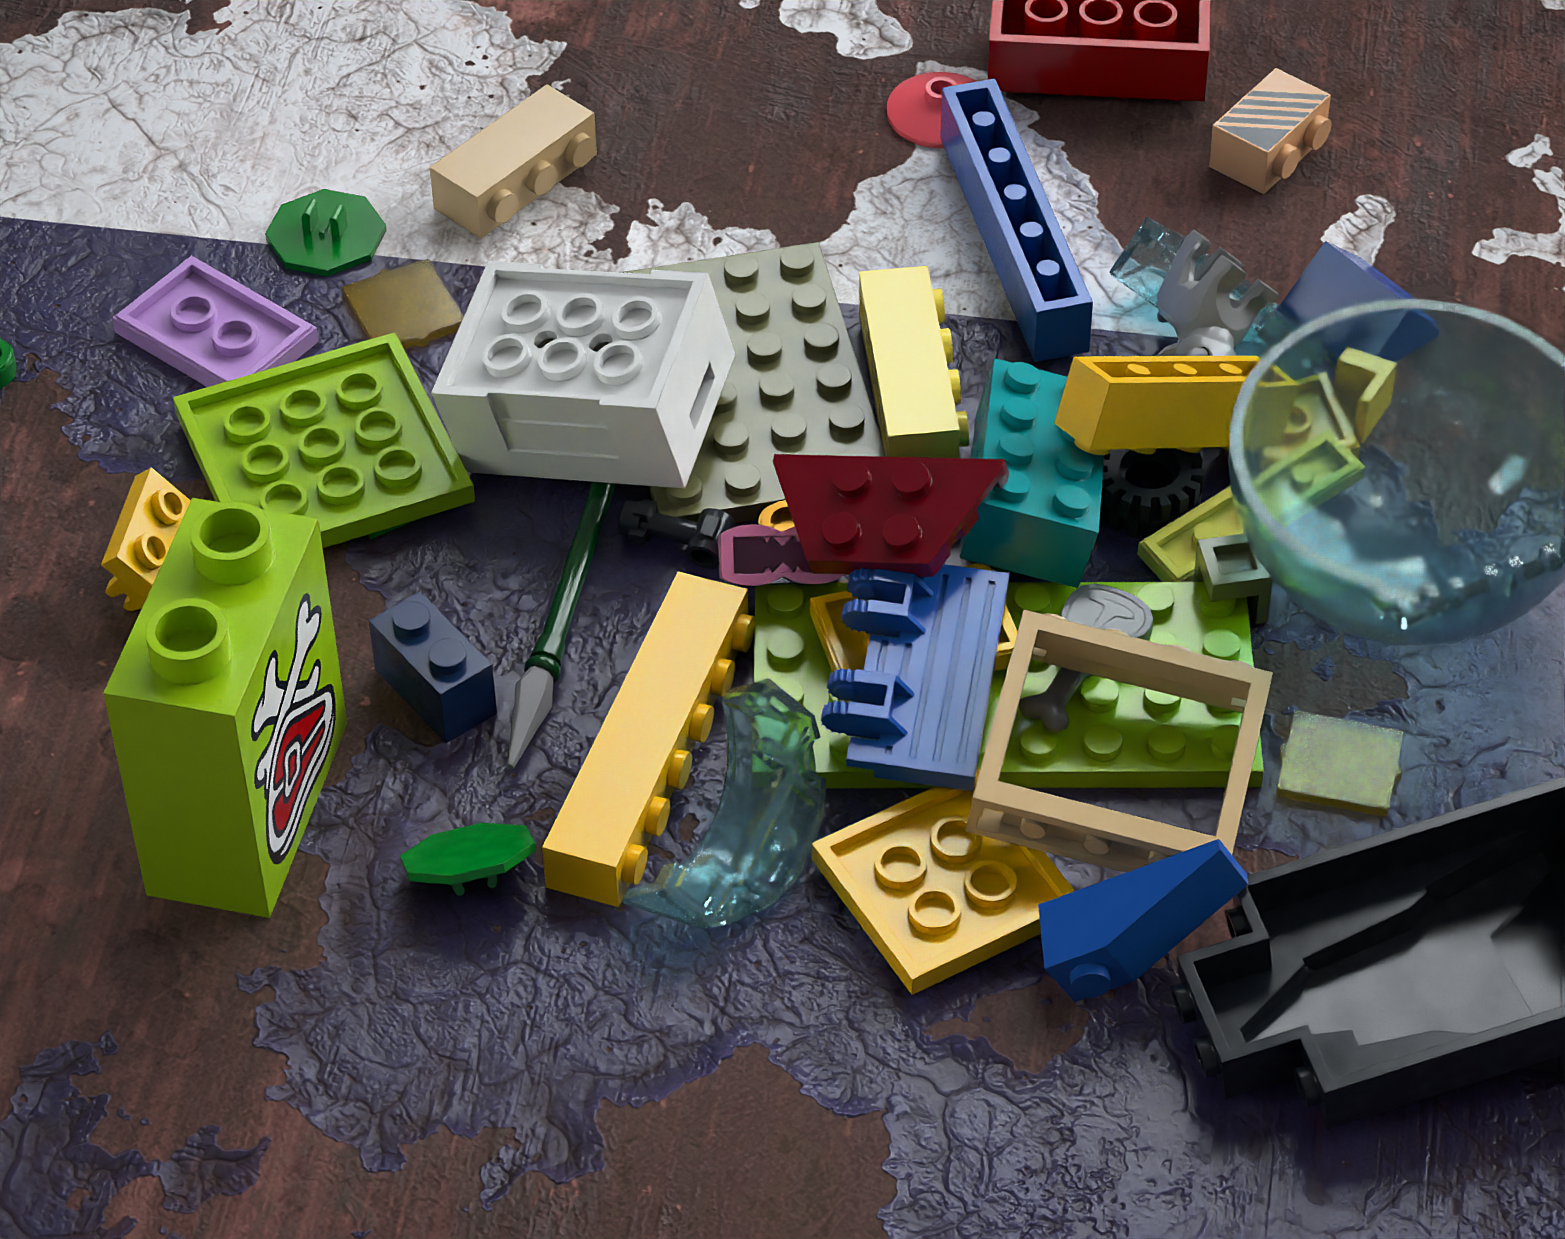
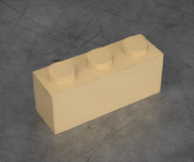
(513, 161)

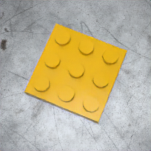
(934, 891)

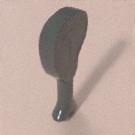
(1096, 607)

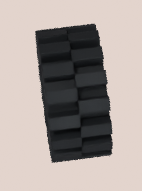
(1144, 507)

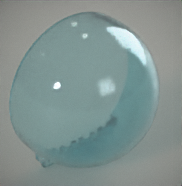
(1405, 470)

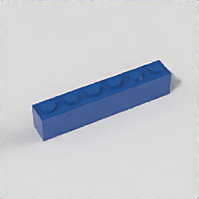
(1016, 221)

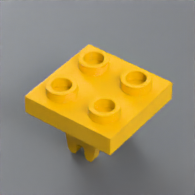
(143, 537)

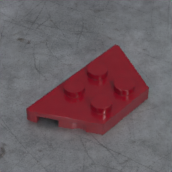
(884, 509)

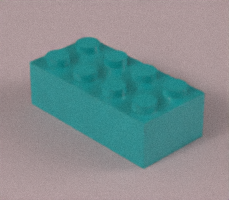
(1052, 501)

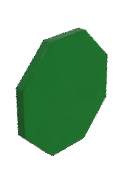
(325, 232)
(468, 854)

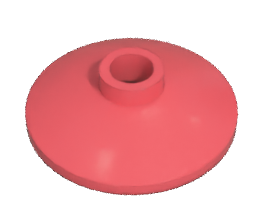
(916, 107)

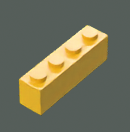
(1151, 401)

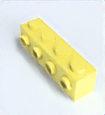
(909, 364)

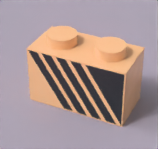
(1270, 131)

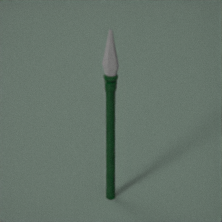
(543, 669)

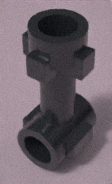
(642, 521)

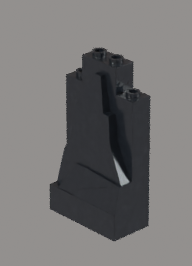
(1393, 963)

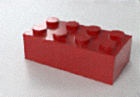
(1101, 48)

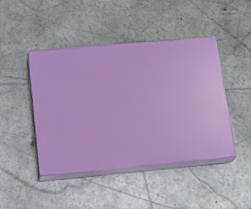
(213, 326)

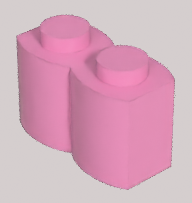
(762, 555)

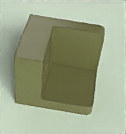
(1234, 572)

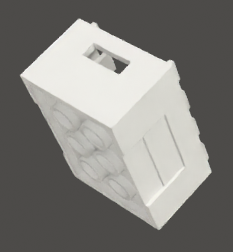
(585, 374)

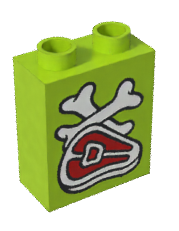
(228, 706)

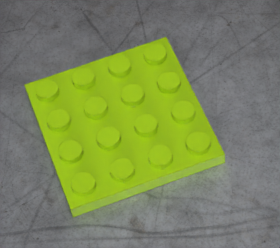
(329, 441)

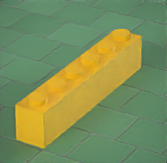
(648, 740)

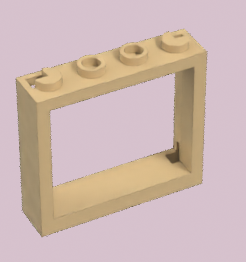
(1091, 831)

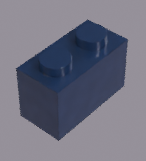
(433, 666)

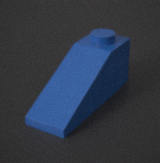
(1132, 920)

